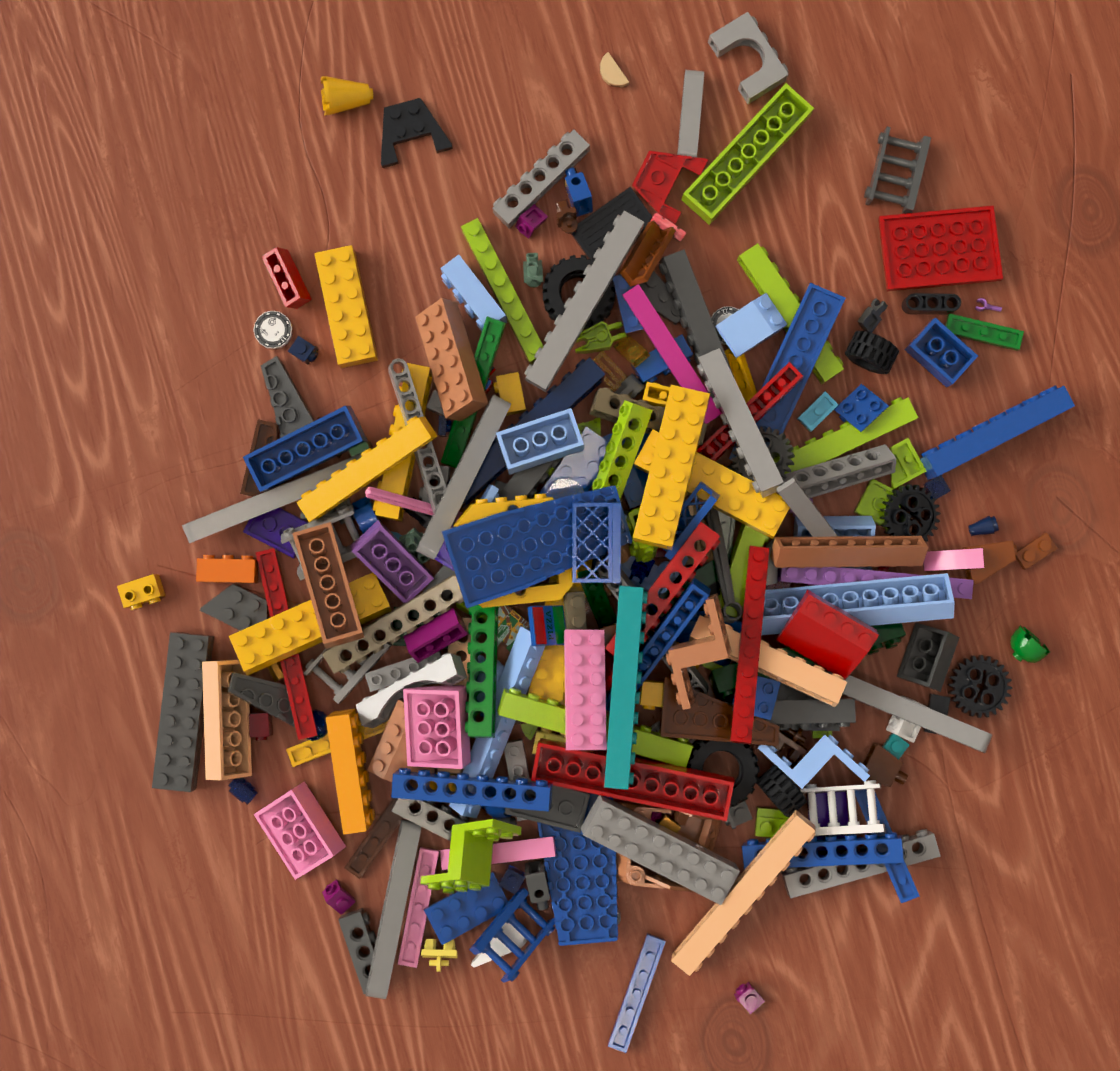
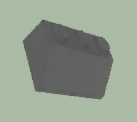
(928, 656)

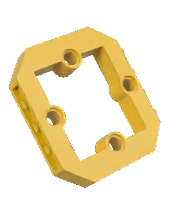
(536, 592)

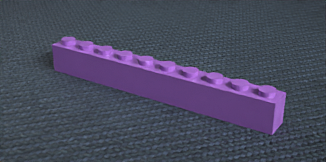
(832, 575)

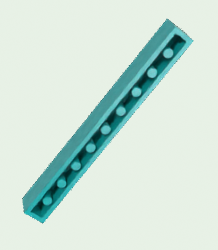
(624, 687)

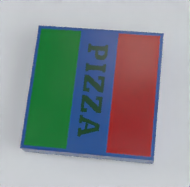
(546, 625)

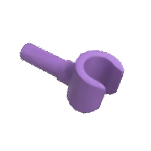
(987, 306)

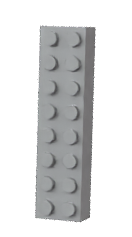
(660, 849)

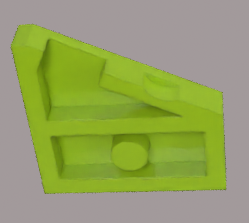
(907, 463)

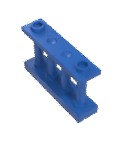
(495, 930)

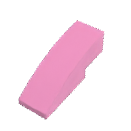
(954, 559)

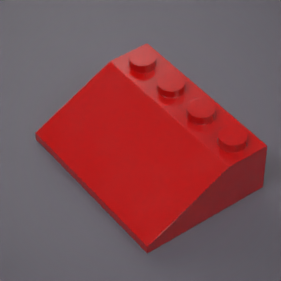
(827, 635)

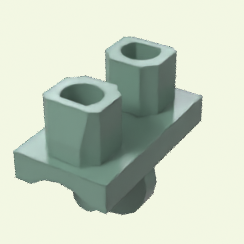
(532, 270)
(411, 542)

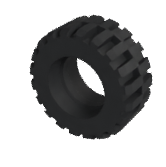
(560, 275)
(746, 759)

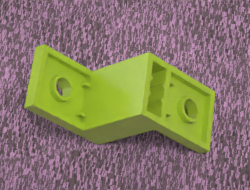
(470, 856)

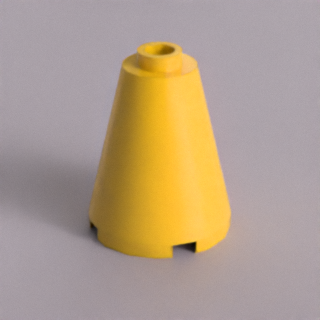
(343, 95)

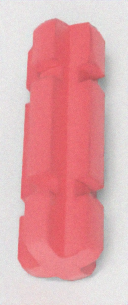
(665, 223)

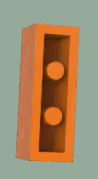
(227, 569)

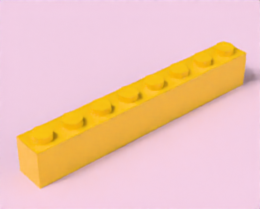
(367, 468)

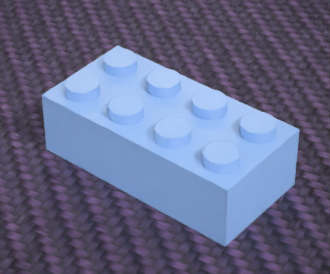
(471, 292)
(540, 441)

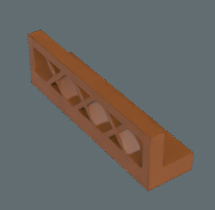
(646, 254)

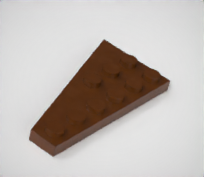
(707, 719)

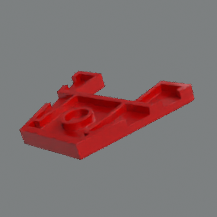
(659, 176)

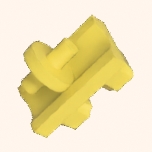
(430, 951)

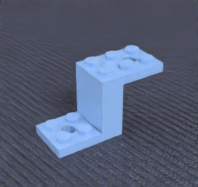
(815, 760)

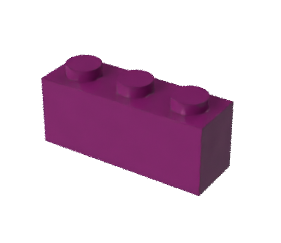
(435, 635)

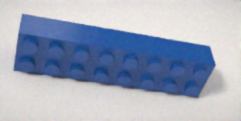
(999, 430)

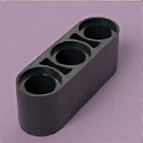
(939, 300)

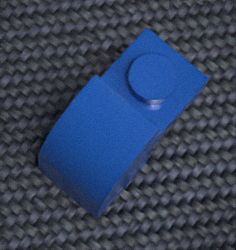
(364, 513)

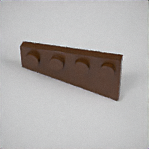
(264, 434)

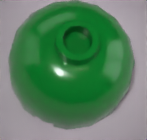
(1027, 646)

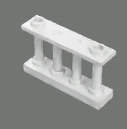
(853, 826)

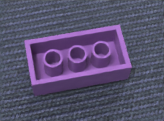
(391, 562)

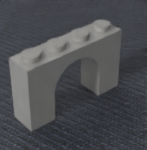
(745, 32)

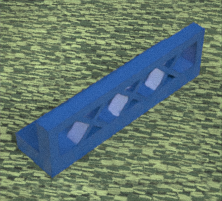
(696, 519)

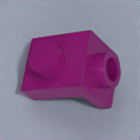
(337, 897)

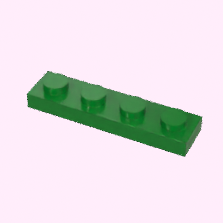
(984, 332)

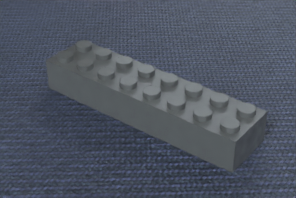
(182, 713)

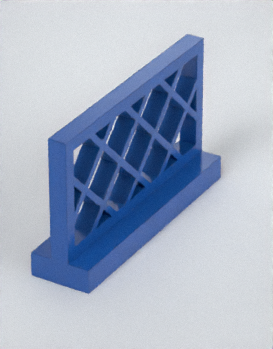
(613, 547)

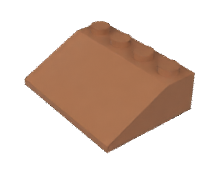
(392, 750)

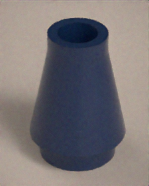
(984, 526)

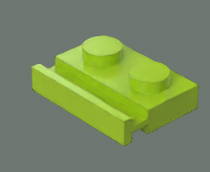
(768, 821)

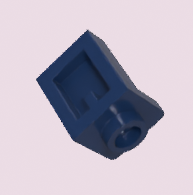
(303, 350)

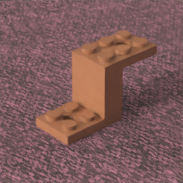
(699, 652)

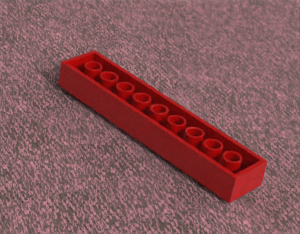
(653, 784)

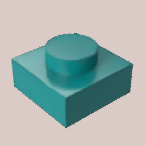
(895, 745)

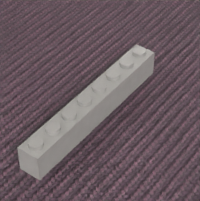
(741, 423)

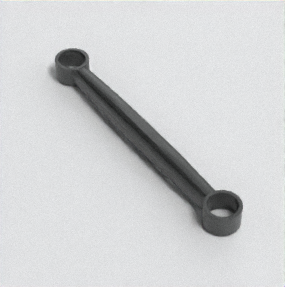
(722, 568)

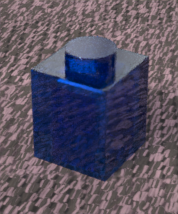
(512, 879)

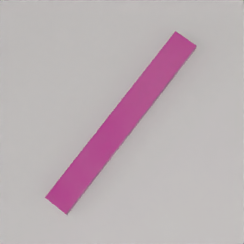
(666, 345)

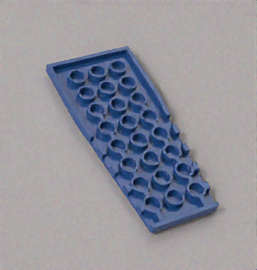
(526, 545)
(582, 885)

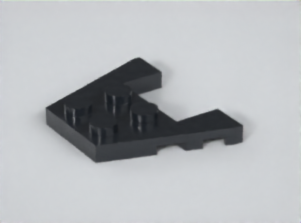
(409, 122)

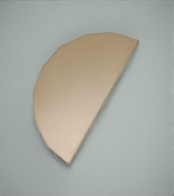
(611, 72)

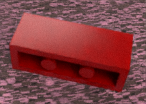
(286, 278)

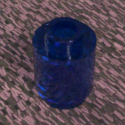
(242, 790)

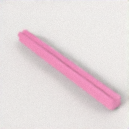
(401, 501)

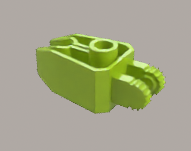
(599, 337)

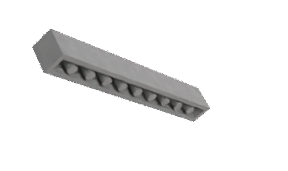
(582, 305)

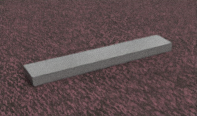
(805, 509)

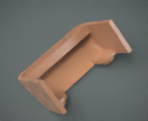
(697, 829)
(630, 873)

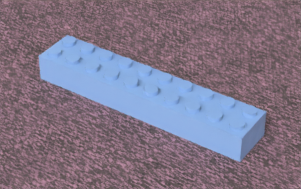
(869, 601)

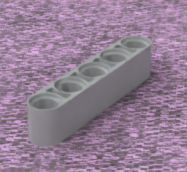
(690, 113)

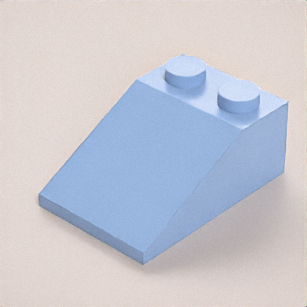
(751, 325)

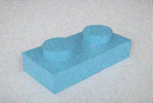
(817, 411)

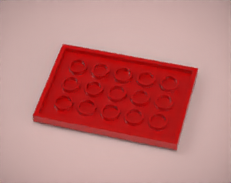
(940, 248)

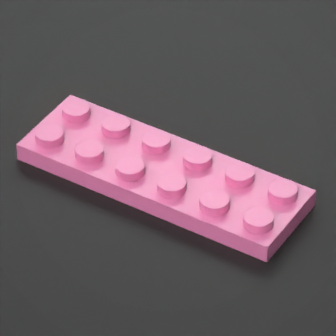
(585, 690)

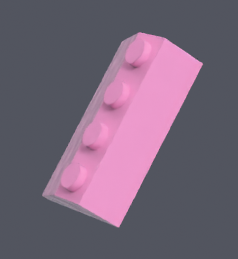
(436, 726)
(300, 830)

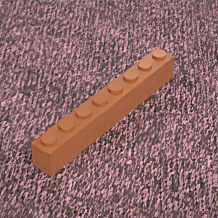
(848, 551)

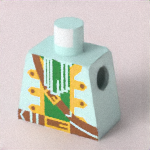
(509, 624)

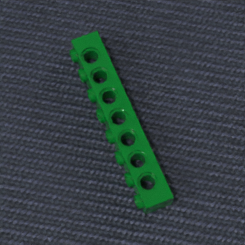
(486, 728)

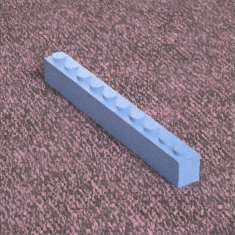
(488, 751)

